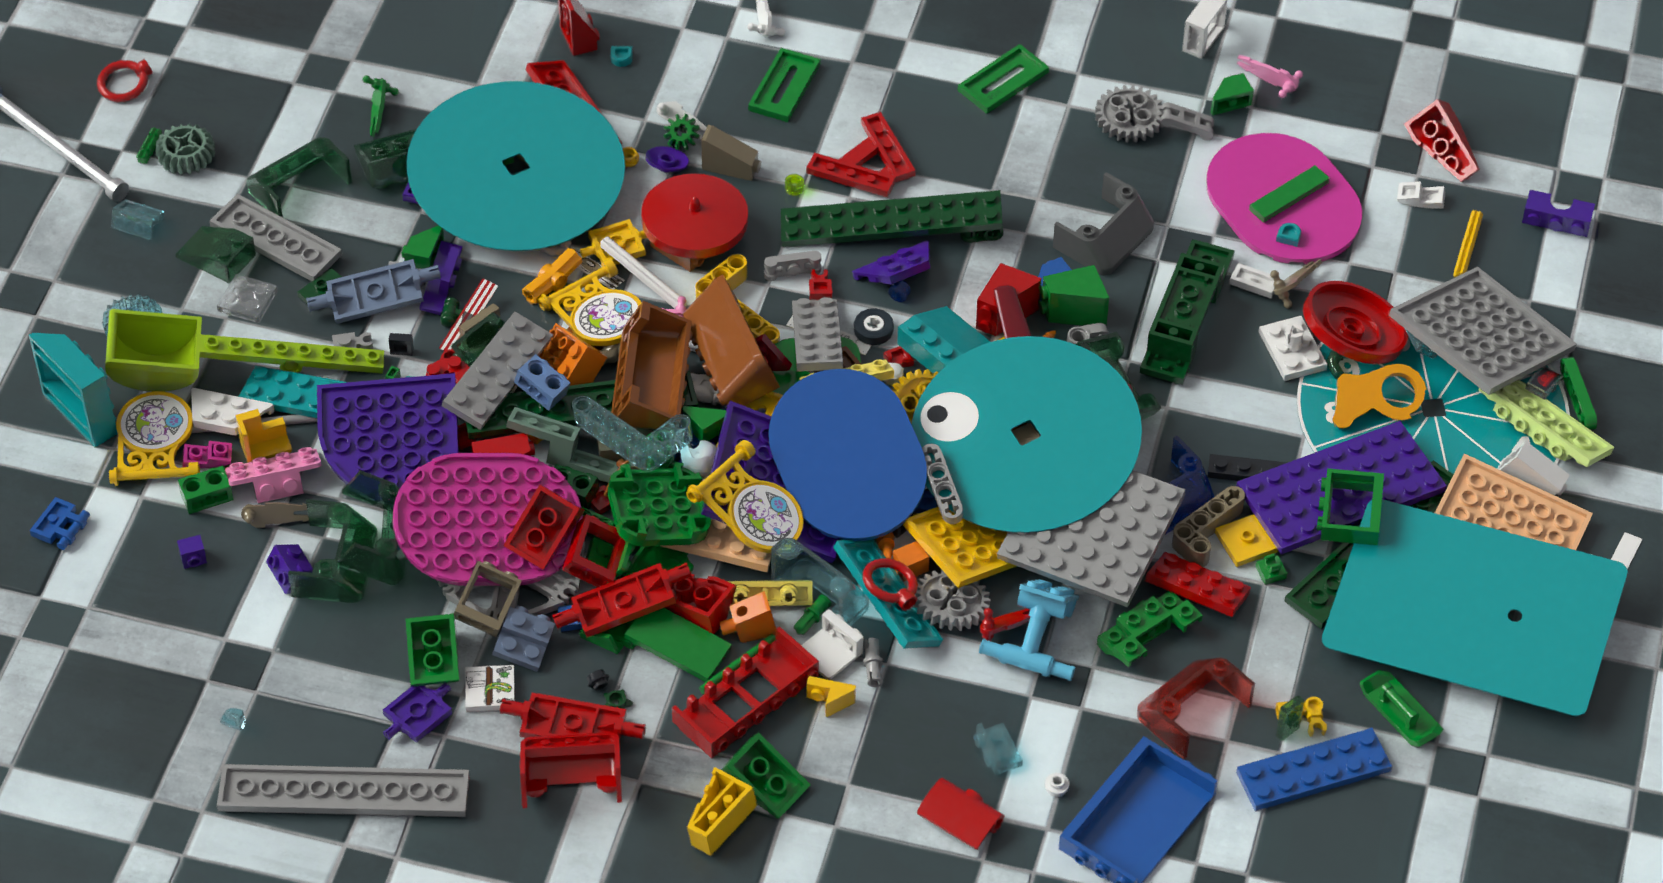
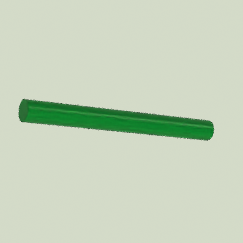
(736, 664)

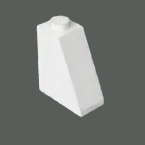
(1535, 468)

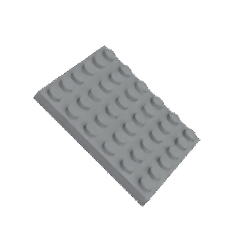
(1482, 330)
(1107, 548)

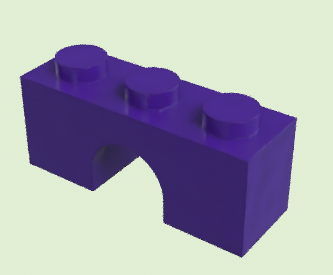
(1543, 214)

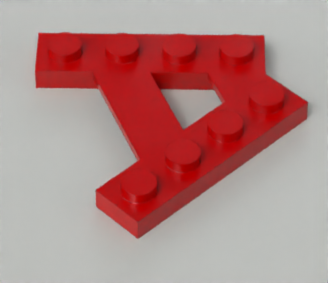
(849, 170)

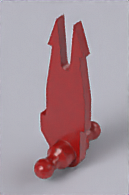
(1005, 622)

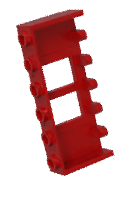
(781, 663)

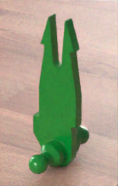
(380, 87)

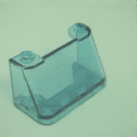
(796, 562)

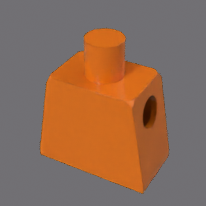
(750, 619)

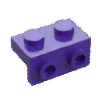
(285, 559)

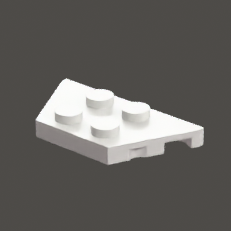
(218, 410)

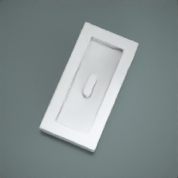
(1252, 280)

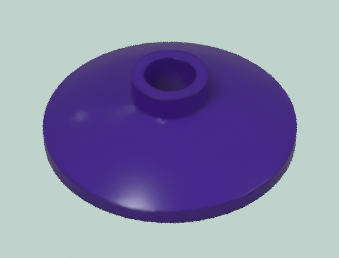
(667, 159)

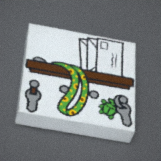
(488, 686)

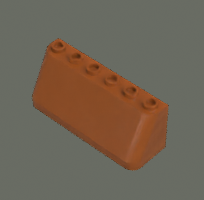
(728, 346)
(651, 367)

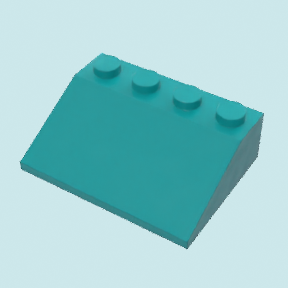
(938, 337)

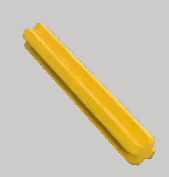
(1468, 243)

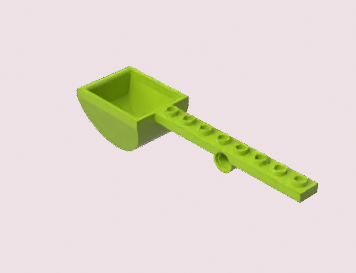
(165, 349)

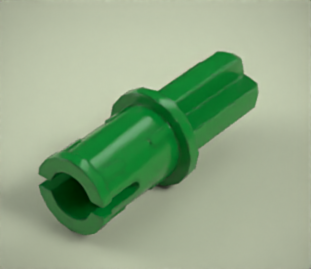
(812, 614)

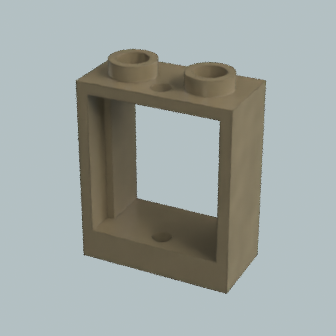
(477, 619)

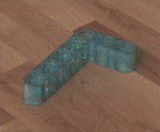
(642, 451)

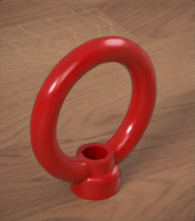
(141, 69)
(905, 597)

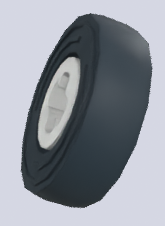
(870, 335)

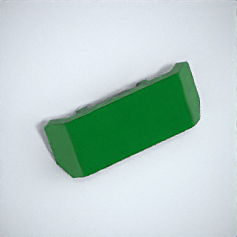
(1400, 708)

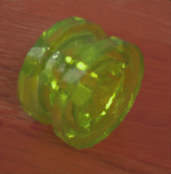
(794, 179)

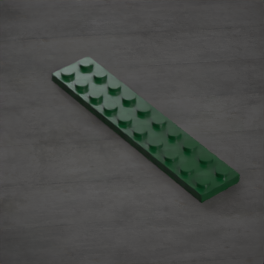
(891, 218)
(599, 392)
(1318, 590)

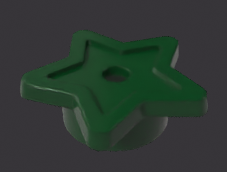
(618, 696)

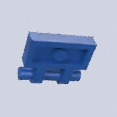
(54, 519)

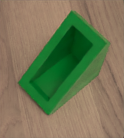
(705, 422)

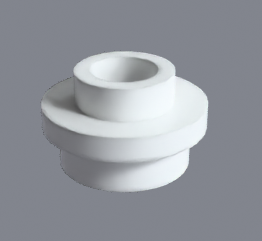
(1054, 789)

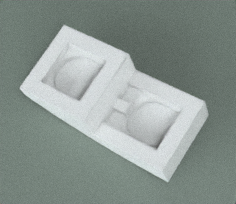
(1427, 197)

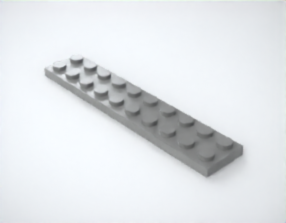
(343, 790)

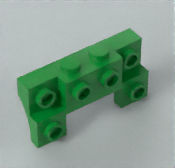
(1144, 624)

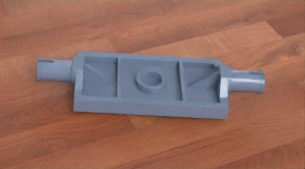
(374, 291)

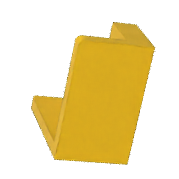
(261, 438)

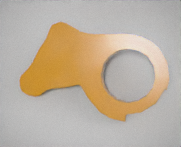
(1363, 392)

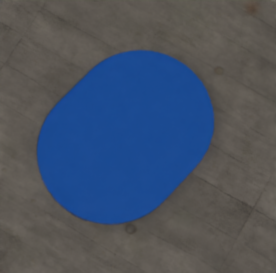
(848, 454)

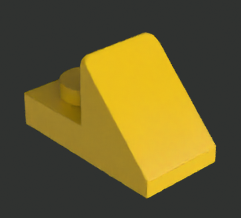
(836, 694)

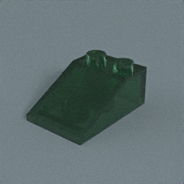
(218, 251)

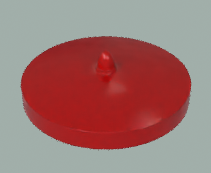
(694, 216)
(1354, 322)

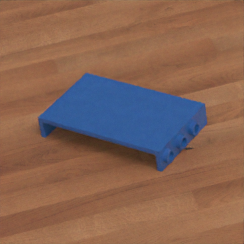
(1138, 814)

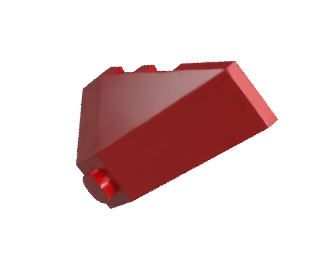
(1443, 138)
(703, 601)

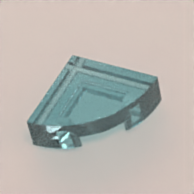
(234, 718)

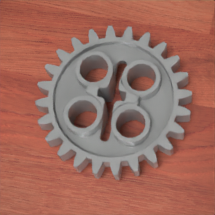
(1115, 116)
(962, 608)

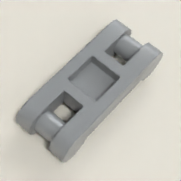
(1187, 120)
(792, 264)

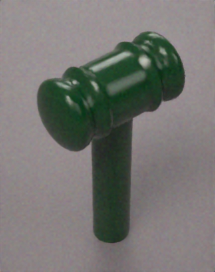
(450, 312)

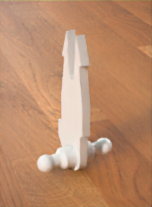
(765, 20)
(670, 109)

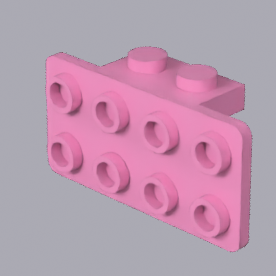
(274, 476)

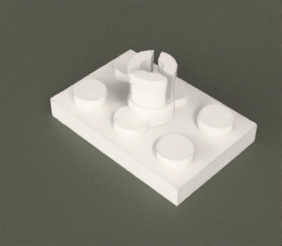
(1292, 348)

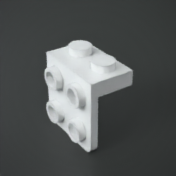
(834, 645)

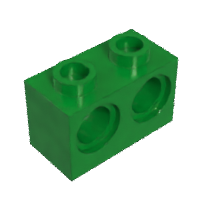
(205, 489)

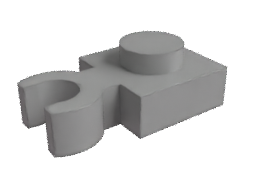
(350, 340)

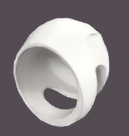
(700, 458)

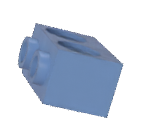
(539, 385)

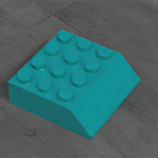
(74, 385)

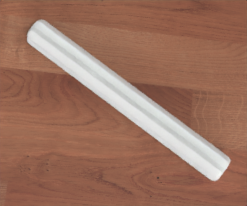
(640, 271)

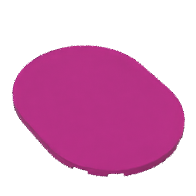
(1261, 163)
(464, 511)

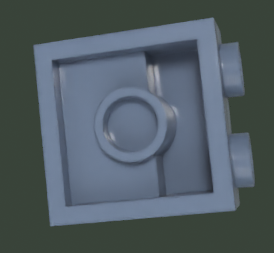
(523, 638)

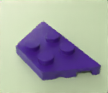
(897, 266)

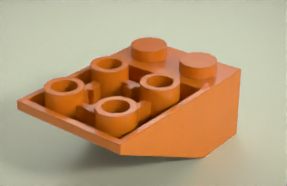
(572, 356)

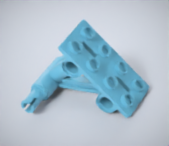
(1043, 603)

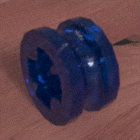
(899, 291)

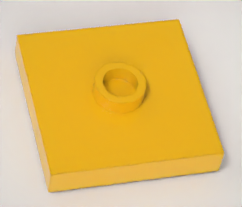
(1245, 540)

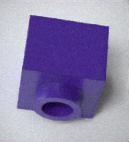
(192, 551)

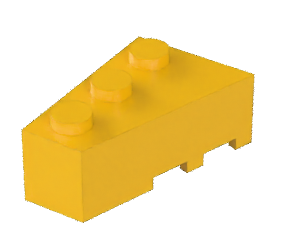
(720, 811)

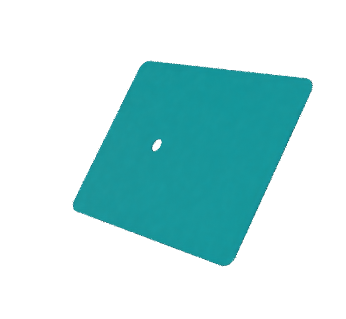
(1441, 600)

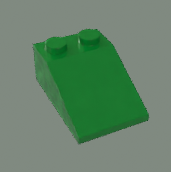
(432, 650)
(769, 773)

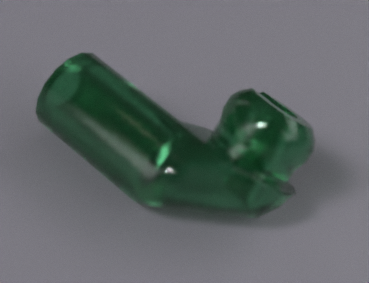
(1333, 364)

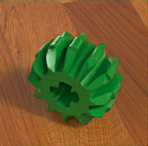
(686, 138)

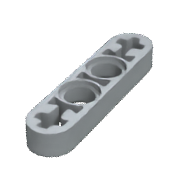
(944, 482)

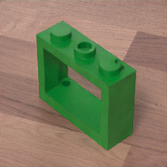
(1353, 481)

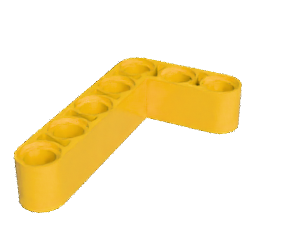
(735, 272)

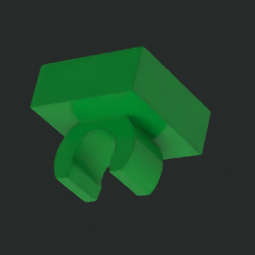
(1271, 569)

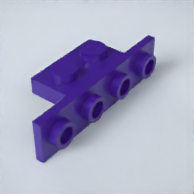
(436, 291)

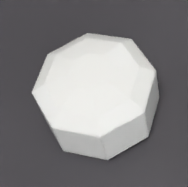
(898, 372)

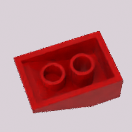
(577, 27)
(543, 527)

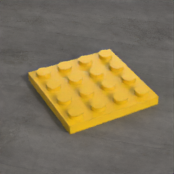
(960, 549)

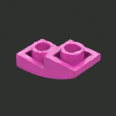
(209, 456)

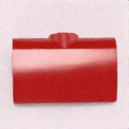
(960, 813)

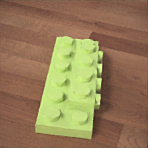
(1548, 425)

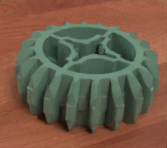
(184, 144)

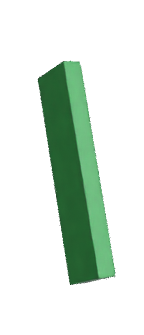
(1289, 193)

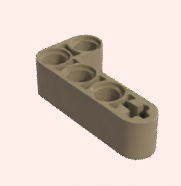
(1192, 532)

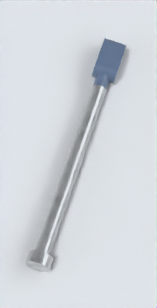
(114, 187)

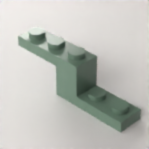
(563, 443)

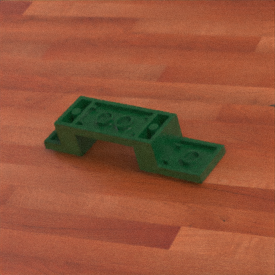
(1183, 309)

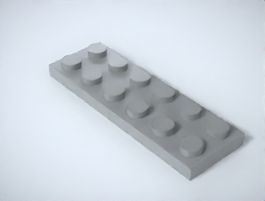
(278, 238)
(817, 334)
(494, 371)

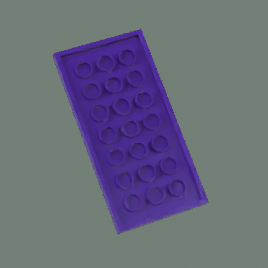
(1289, 495)

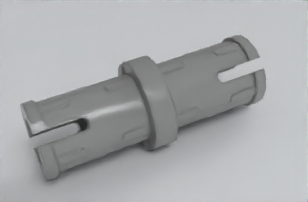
(873, 662)

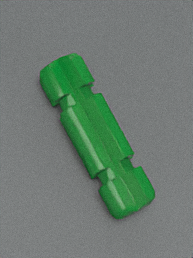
(148, 146)

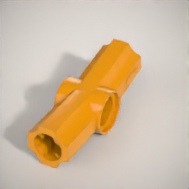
(552, 276)

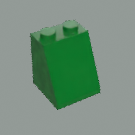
(1074, 297)

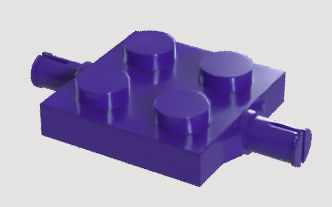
(417, 711)

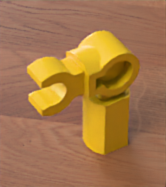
(1313, 711)

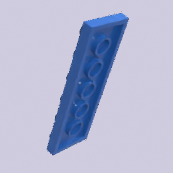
(1313, 769)

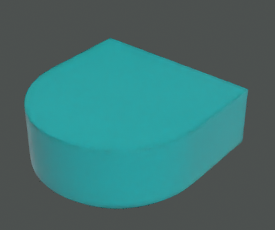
(621, 55)
(1289, 234)

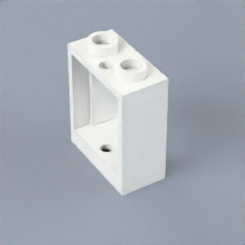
(1204, 26)

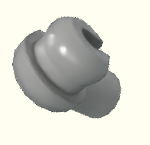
(557, 249)

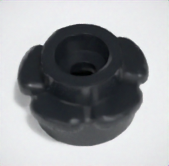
(598, 679)

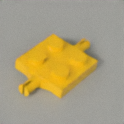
(623, 234)

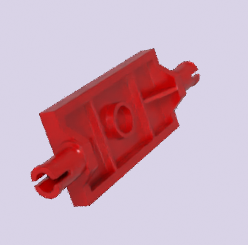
(623, 599)
(562, 716)

